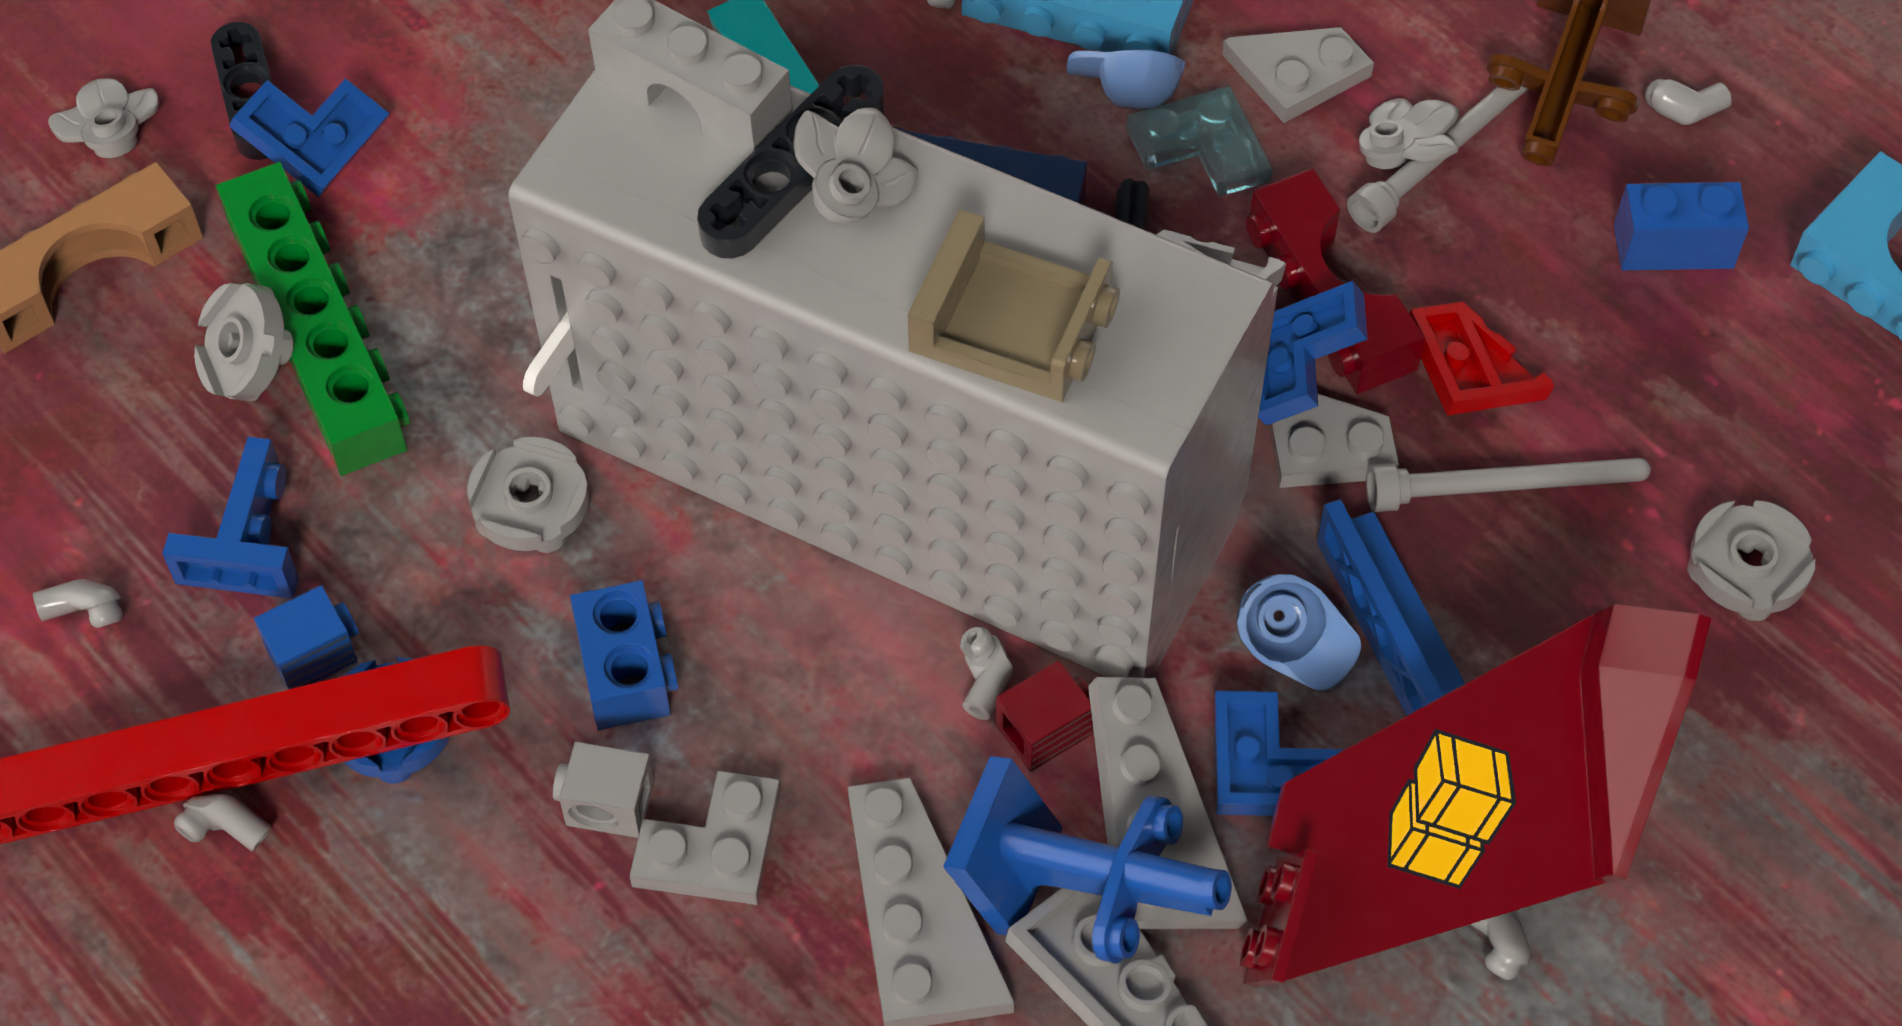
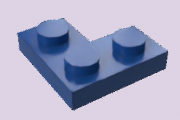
(310, 145)
(1298, 338)
(1249, 753)

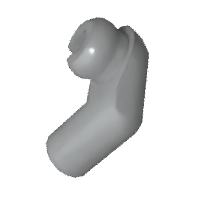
(1685, 104)
(80, 595)
(989, 668)
(221, 813)
(1509, 944)

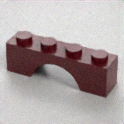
(1297, 225)

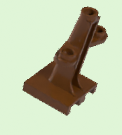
(1564, 82)

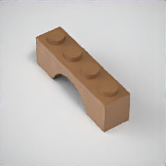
(134, 219)

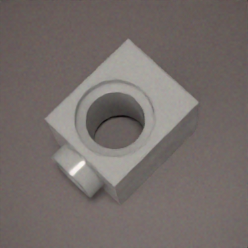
(604, 789)

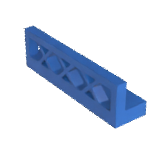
(1387, 607)

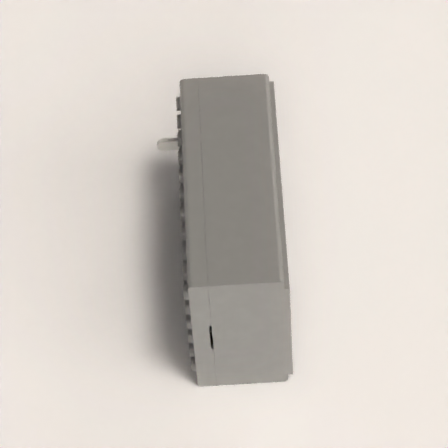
(798, 399)

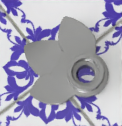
(105, 117)
(1408, 132)
(856, 156)

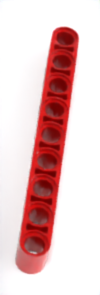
(251, 741)

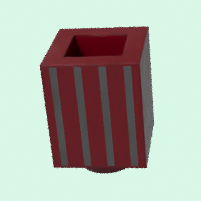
(1045, 715)

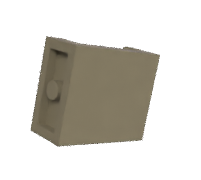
(1009, 312)

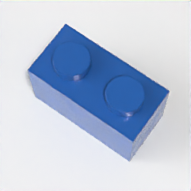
(1680, 226)

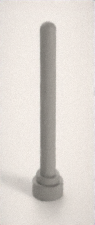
(1378, 202)
(1391, 486)

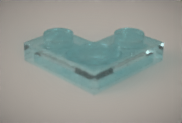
(1206, 127)

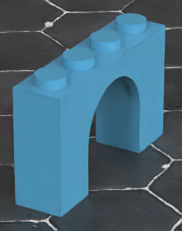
(1091, 23)
(1849, 244)

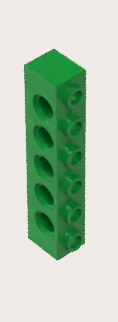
(288, 258)

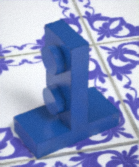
(240, 554)

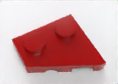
(1472, 363)

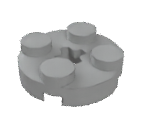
(241, 341)
(534, 524)
(1744, 587)

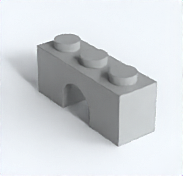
(733, 90)

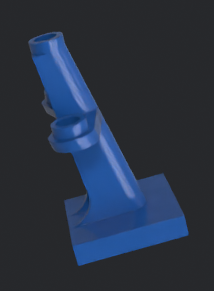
(1016, 844)

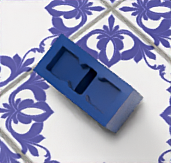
(617, 655)

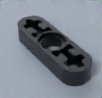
(234, 75)

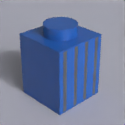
(308, 637)

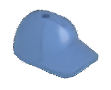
(1130, 76)
(1309, 640)

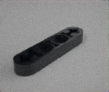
(777, 155)

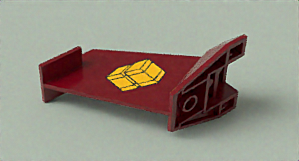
(1480, 798)

